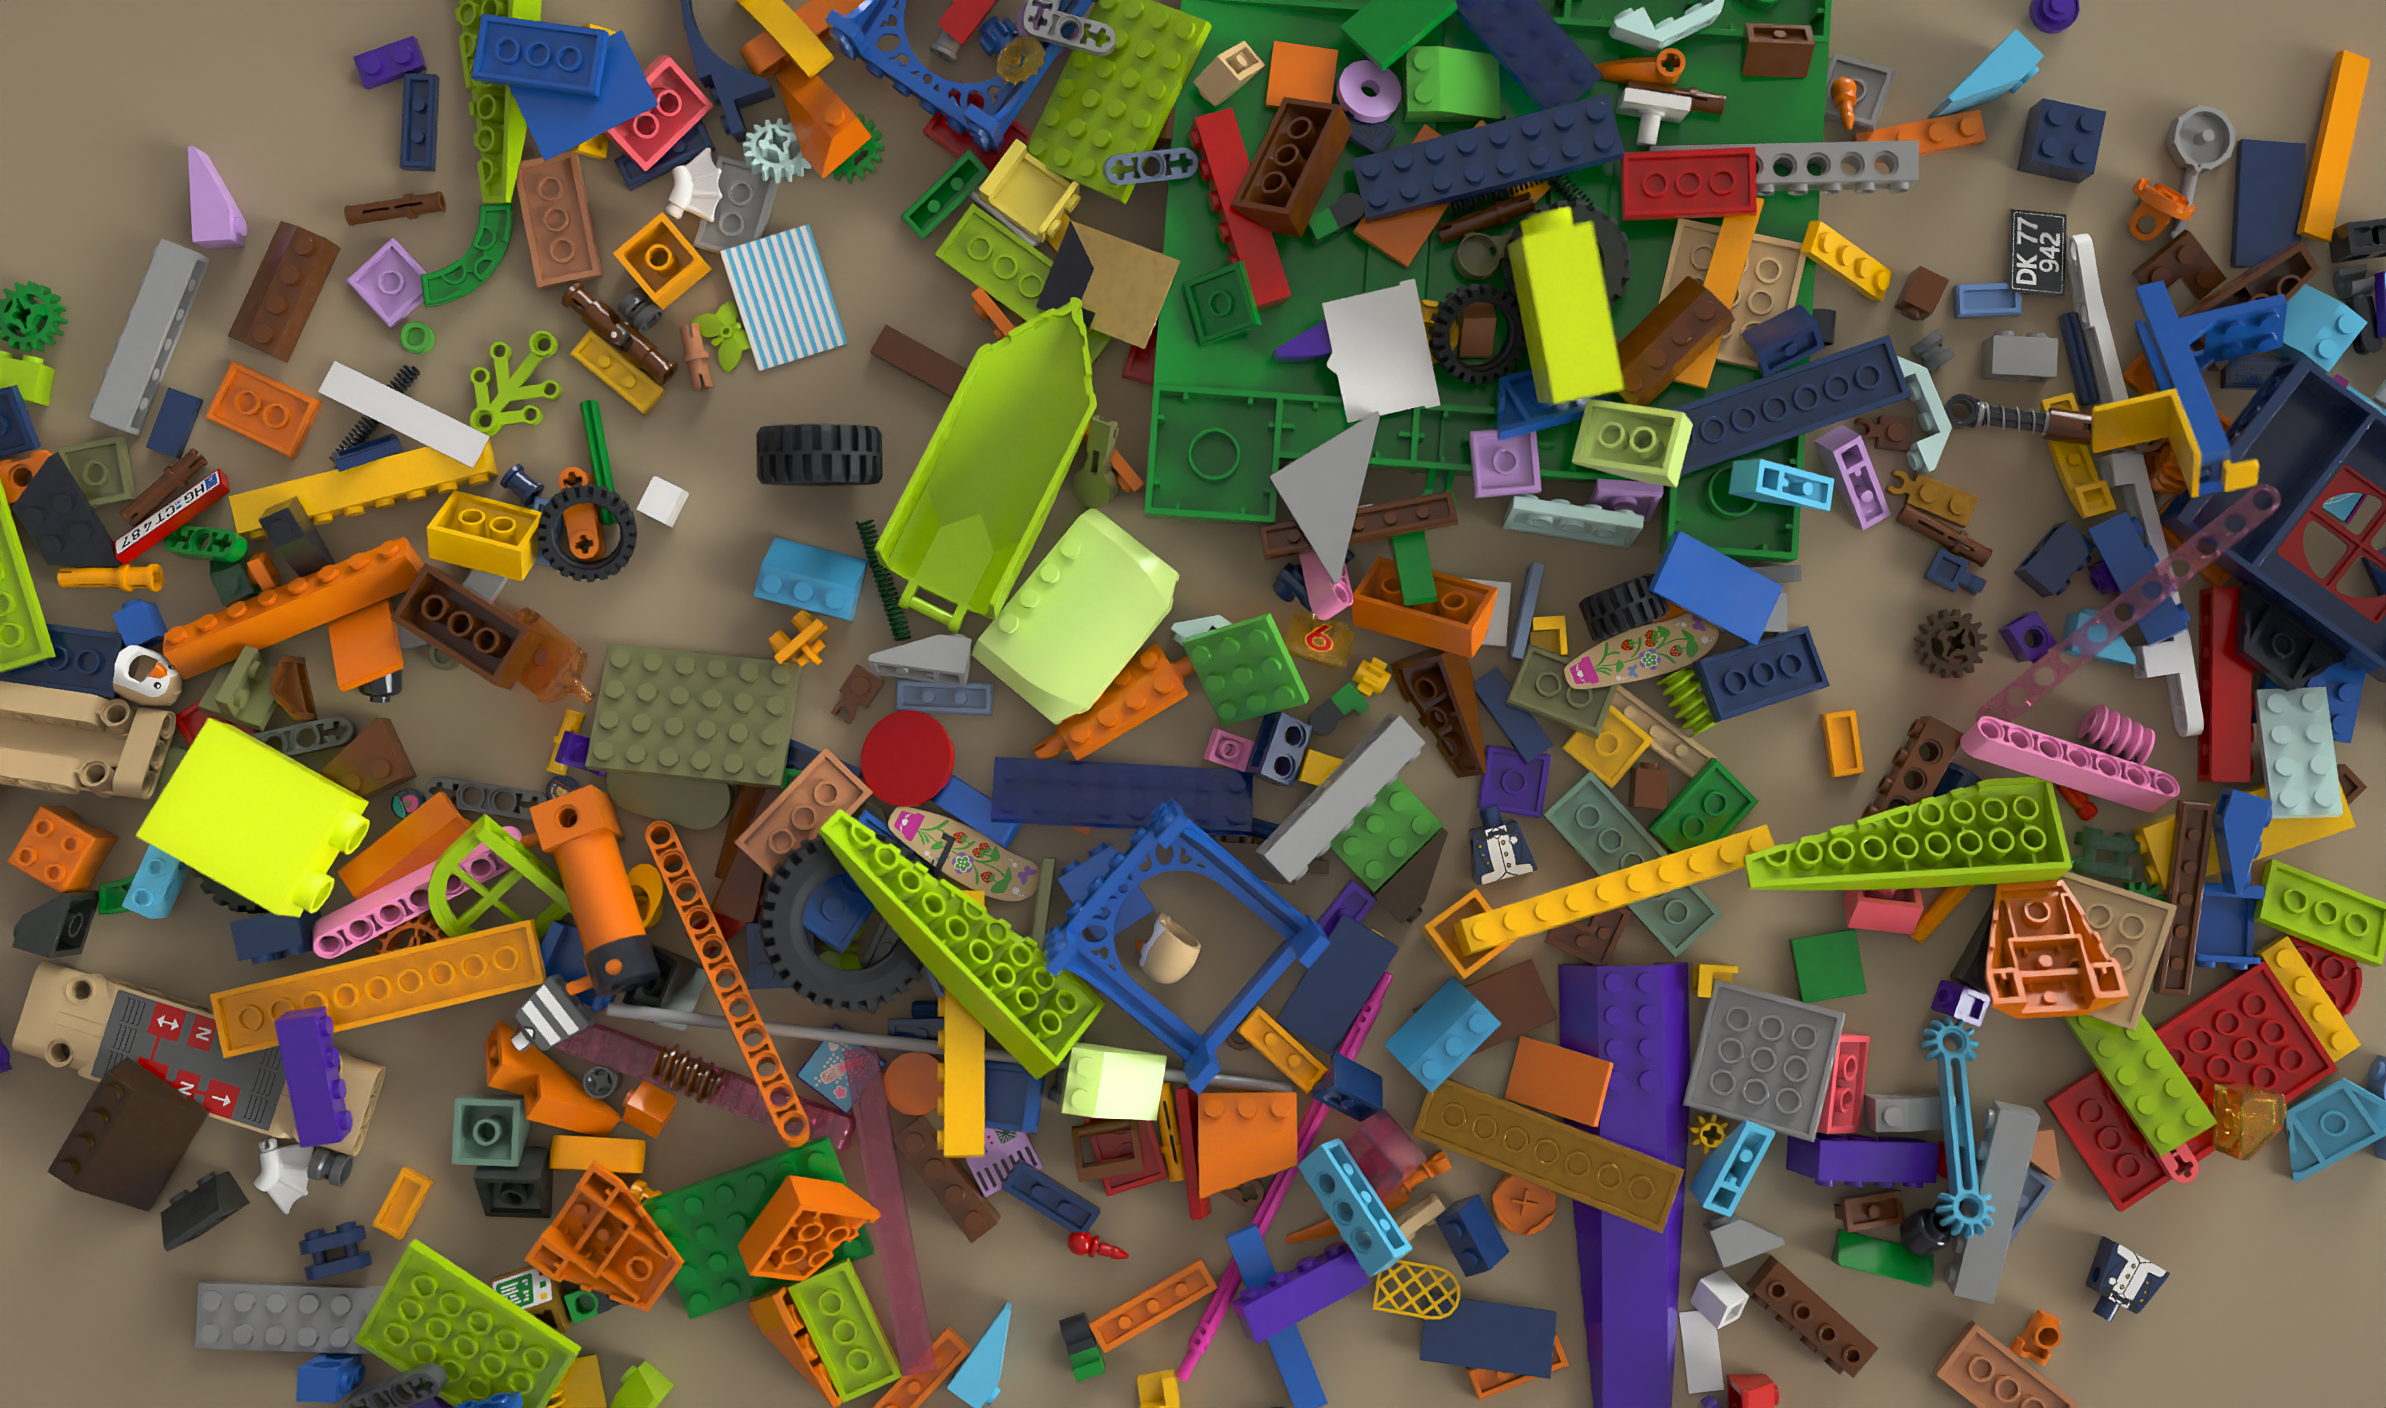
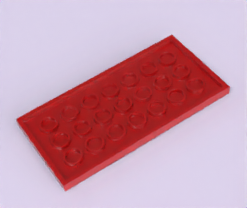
(2232, 1036)

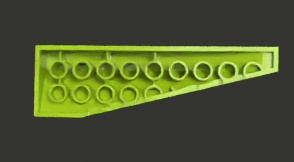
(496, 112)
(1962, 838)
(971, 953)

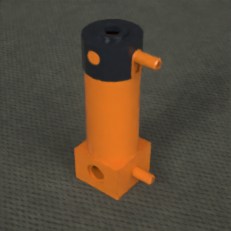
(582, 837)

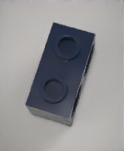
(1272, 746)

